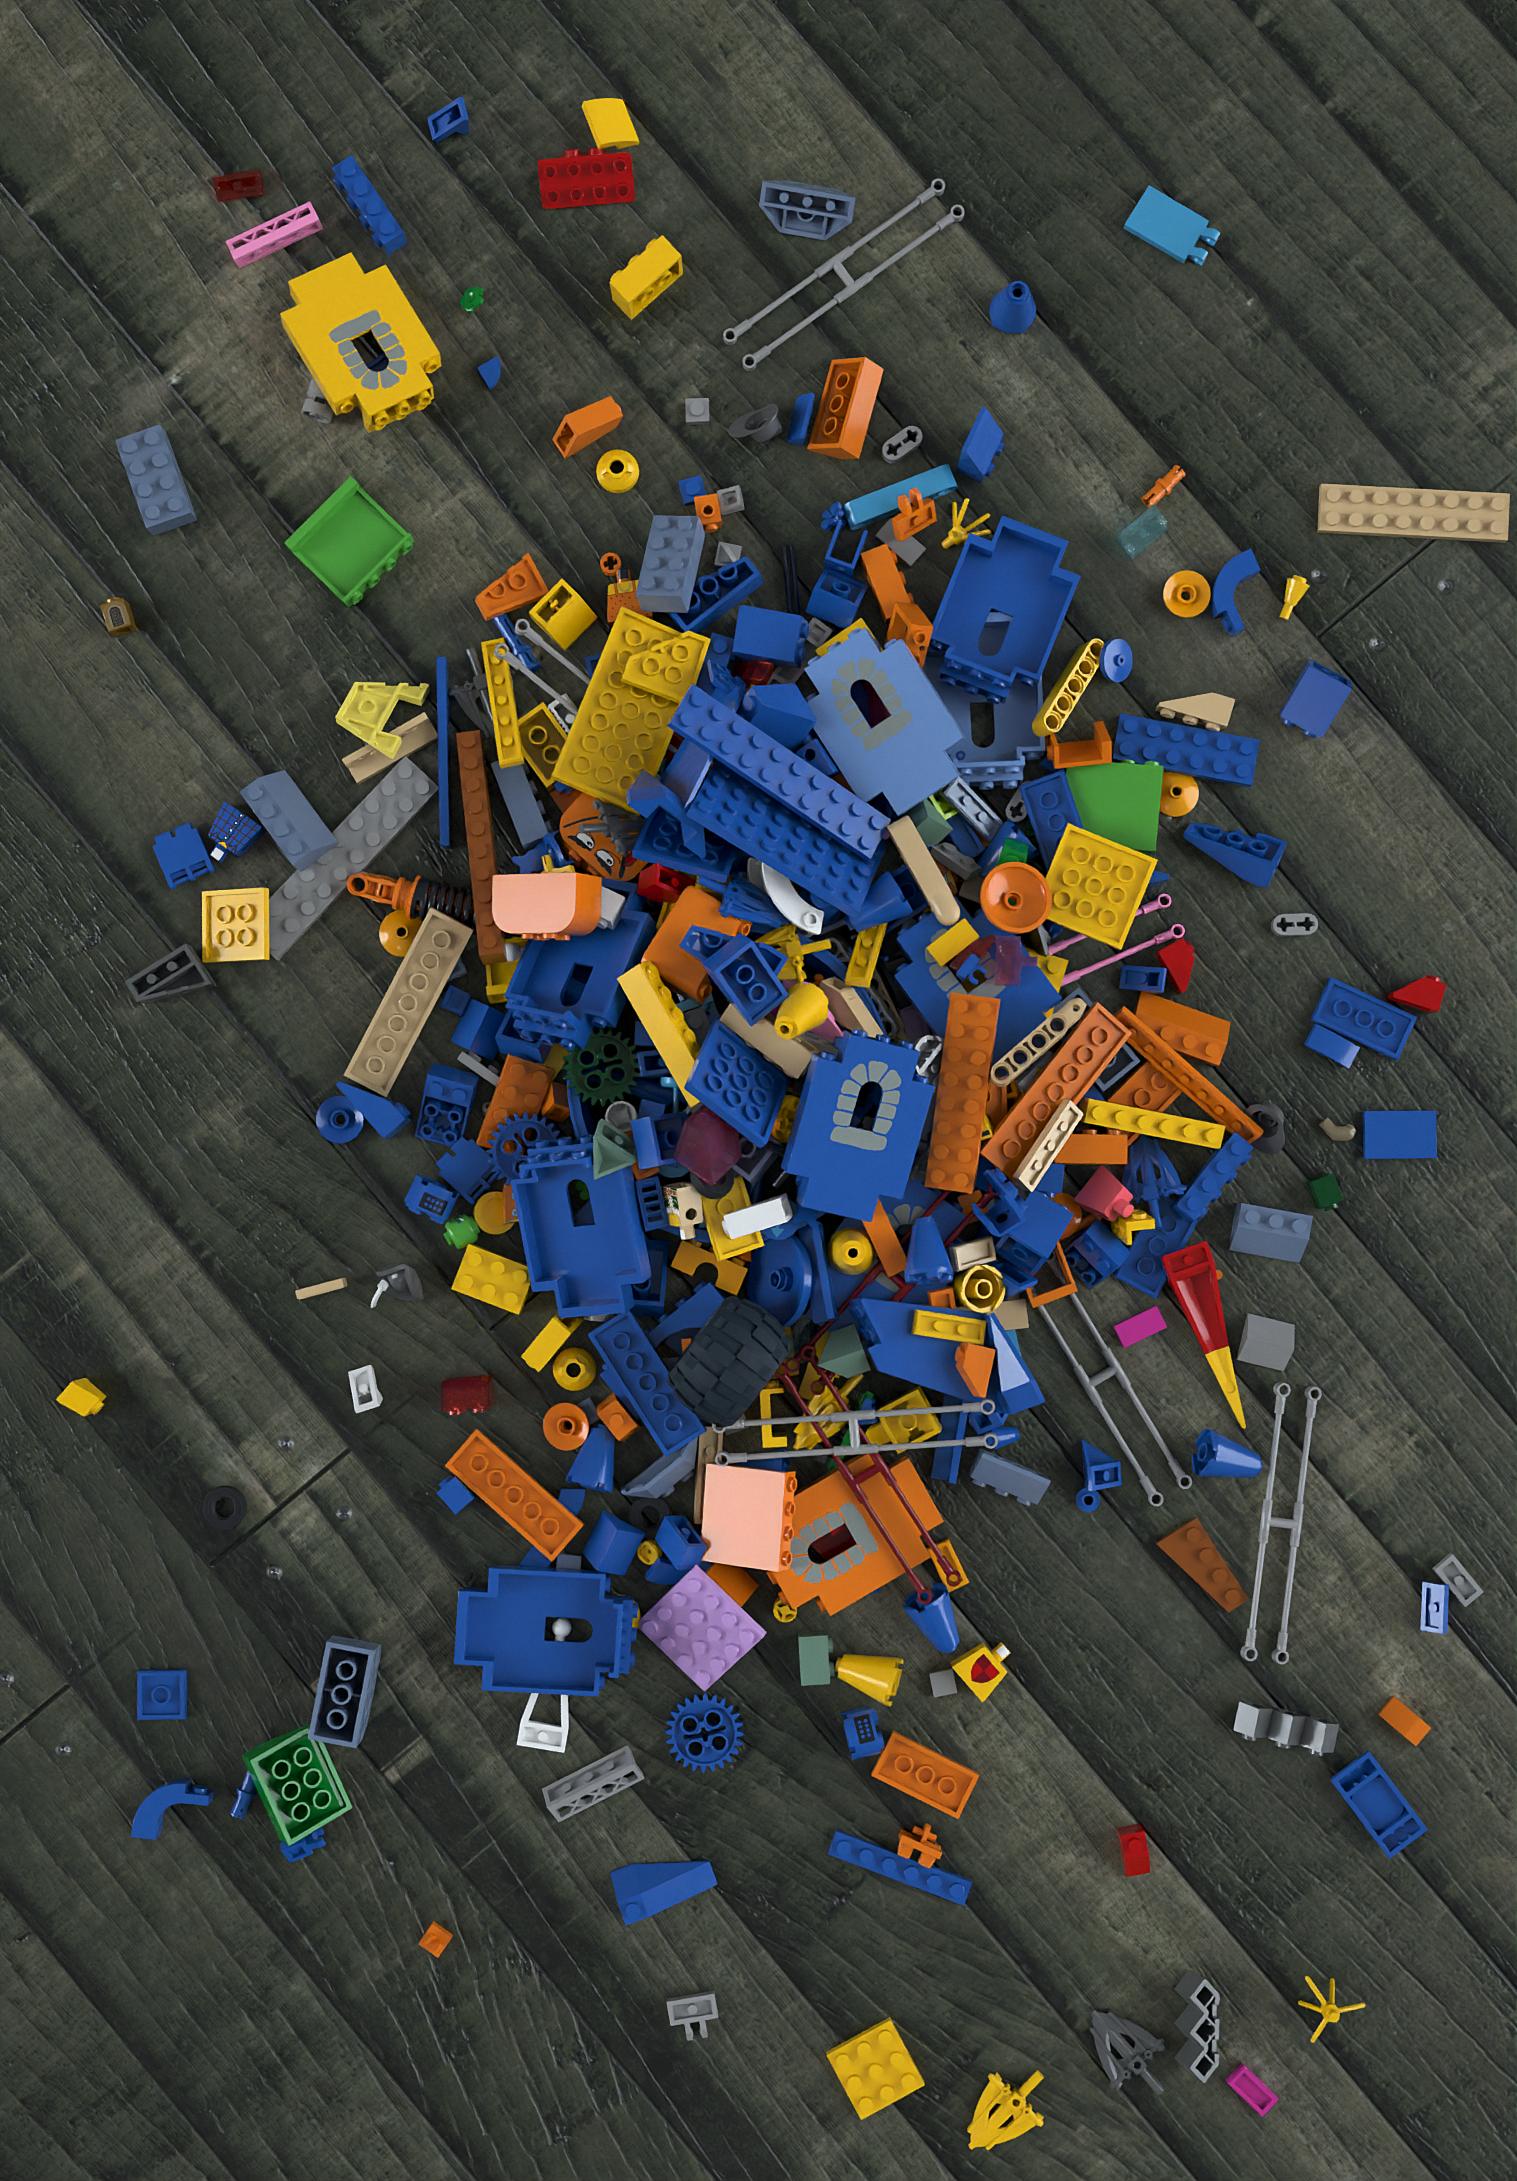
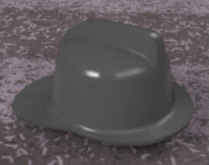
(759, 424)
(1271, 1120)

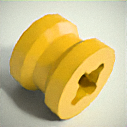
(783, 1613)

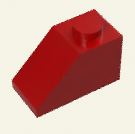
(662, 883)
(1178, 961)
(1422, 994)
(1134, 1850)

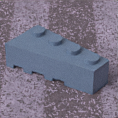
(522, 804)

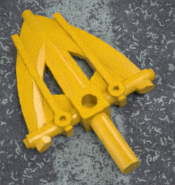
(792, 948)
(805, 1432)
(987, 2130)

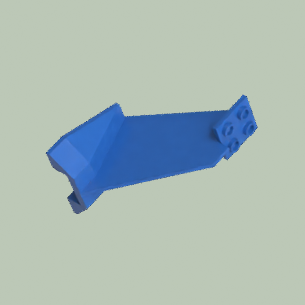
(686, 770)
(932, 1360)

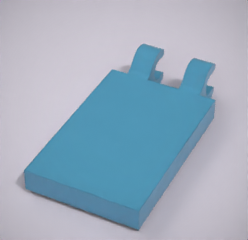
(1170, 227)

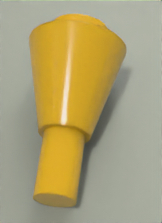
(1294, 591)

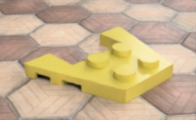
(369, 708)

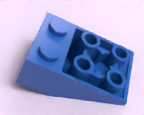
(446, 1104)

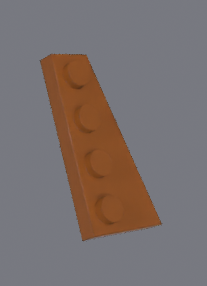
(1200, 1559)

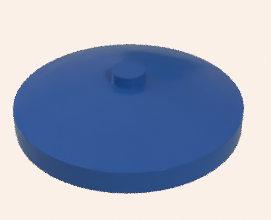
(780, 1278)

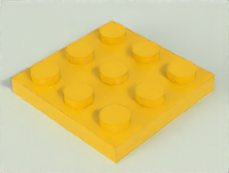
(235, 925)
(875, 2068)

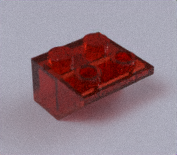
(467, 1393)

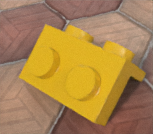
(1136, 1221)

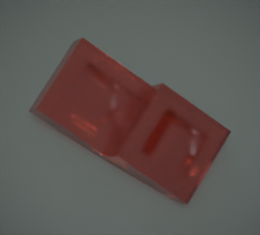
(754, 672)
(978, 948)

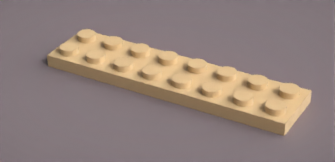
(1413, 513)
(408, 1001)

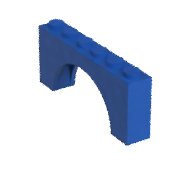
(689, 1314)

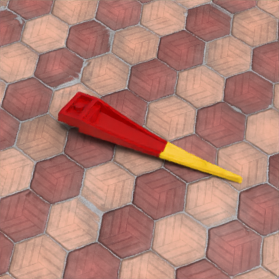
(1196, 1287)

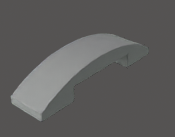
(817, 636)

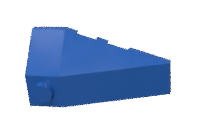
(1245, 855)
(704, 942)
(653, 1887)

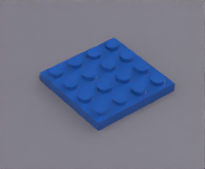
(663, 843)
(737, 1083)

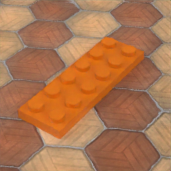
(514, 1495)

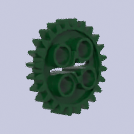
(608, 1087)

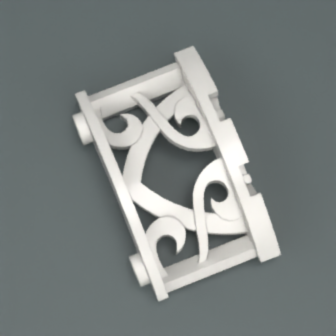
(785, 898)

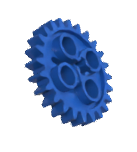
(506, 1162)
(710, 1753)

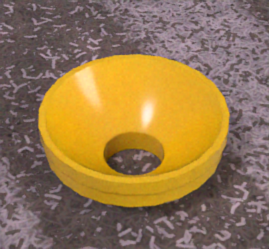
(617, 482)
(583, 1359)

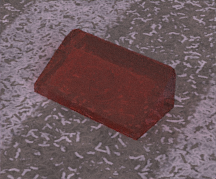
(238, 185)

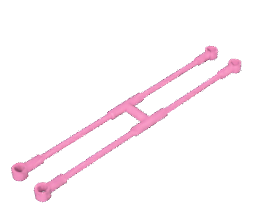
(1158, 939)

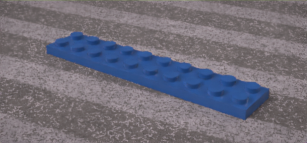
(779, 772)

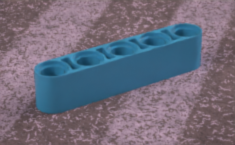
(884, 501)

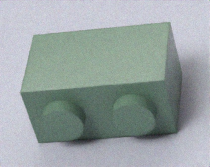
(814, 1658)

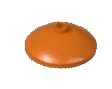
(1027, 890)

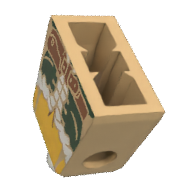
(683, 1207)

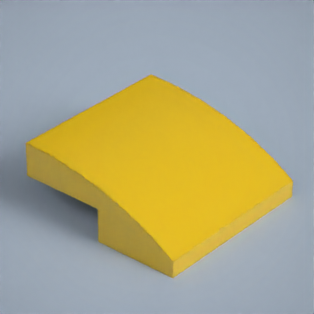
(610, 123)

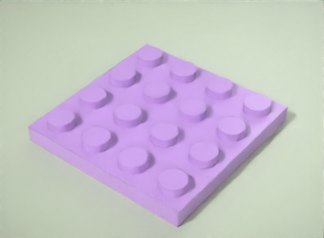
(700, 1628)

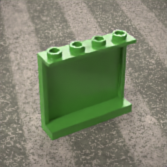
(349, 542)
(1119, 801)

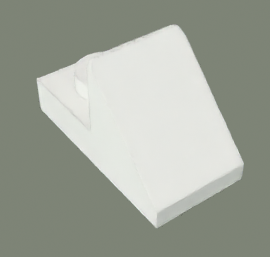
(364, 1389)

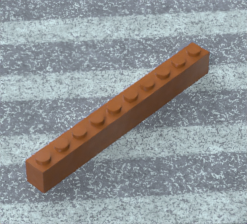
(480, 844)

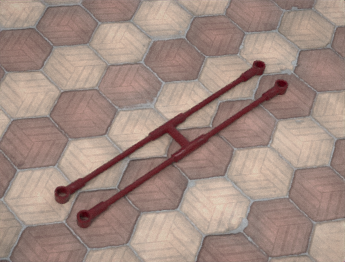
(904, 1287)
(854, 1481)

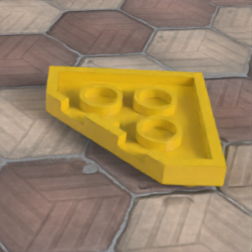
(668, 666)

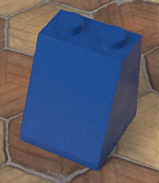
(770, 637)
(1315, 699)
(778, 712)
(1036, 1238)

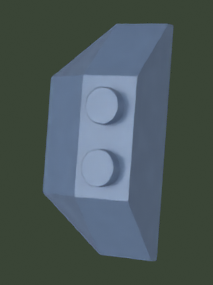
(806, 208)
(664, 1473)

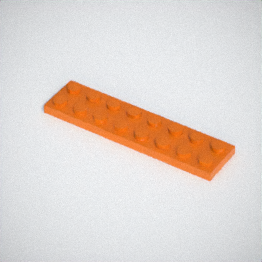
(1064, 1076)
(962, 1092)

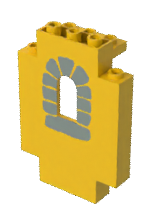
(342, 304)

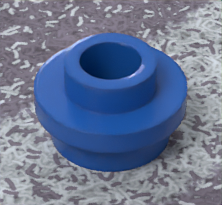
(1080, 1500)

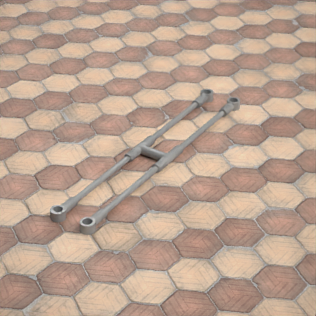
(851, 285)
(518, 665)
(1113, 1369)
(856, 1447)
(1293, 1524)

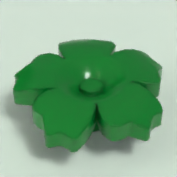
(471, 298)

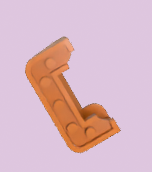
(676, 967)

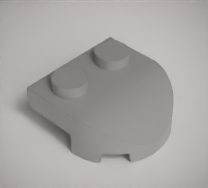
(930, 1057)

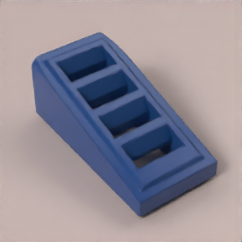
(639, 1185)

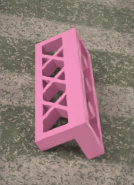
(277, 237)

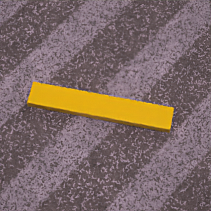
(502, 706)

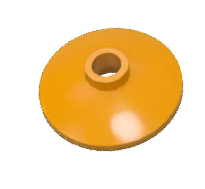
(1192, 584)
(1185, 802)
(389, 932)

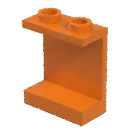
(1081, 752)

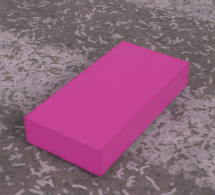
(1139, 1326)
(1252, 2089)

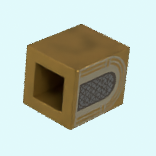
(118, 616)

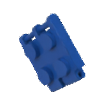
(182, 855)
(467, 1169)

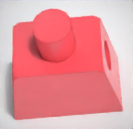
(1105, 1196)

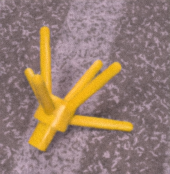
(958, 533)
(1328, 2008)

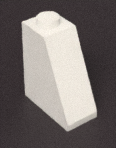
(757, 1216)

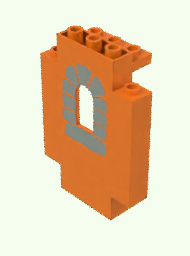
(868, 1563)

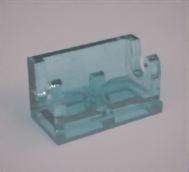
(1142, 532)

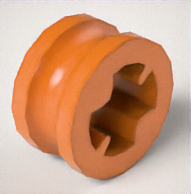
(604, 560)

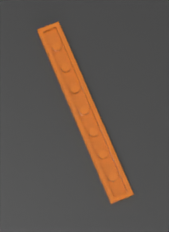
(1187, 1078)

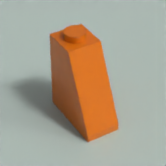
(587, 425)

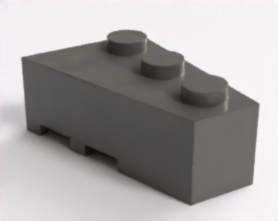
(171, 976)

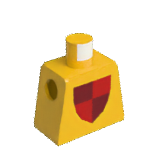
(982, 1668)

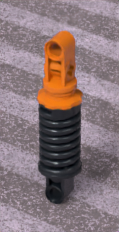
(417, 897)

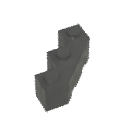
(1286, 1727)
(1199, 2025)

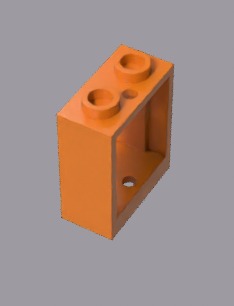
(918, 629)
(1058, 1292)

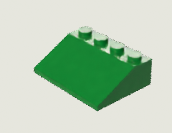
(296, 1784)

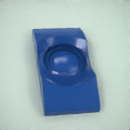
(1378, 1804)

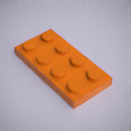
(1145, 1089)
(517, 1091)
(925, 1774)

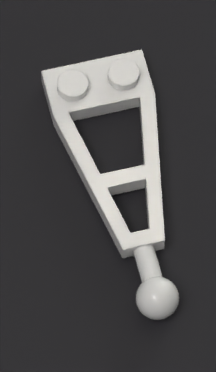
(541, 1734)

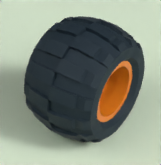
(729, 1361)

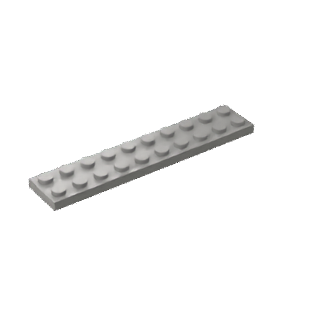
(360, 841)

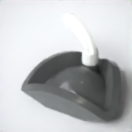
(399, 1281)

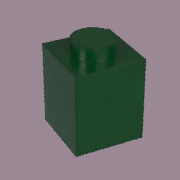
(1325, 1192)

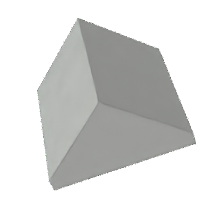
(1266, 1342)

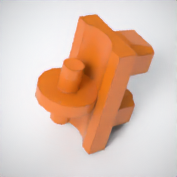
(928, 1850)

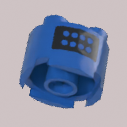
(430, 1197)
(861, 1732)

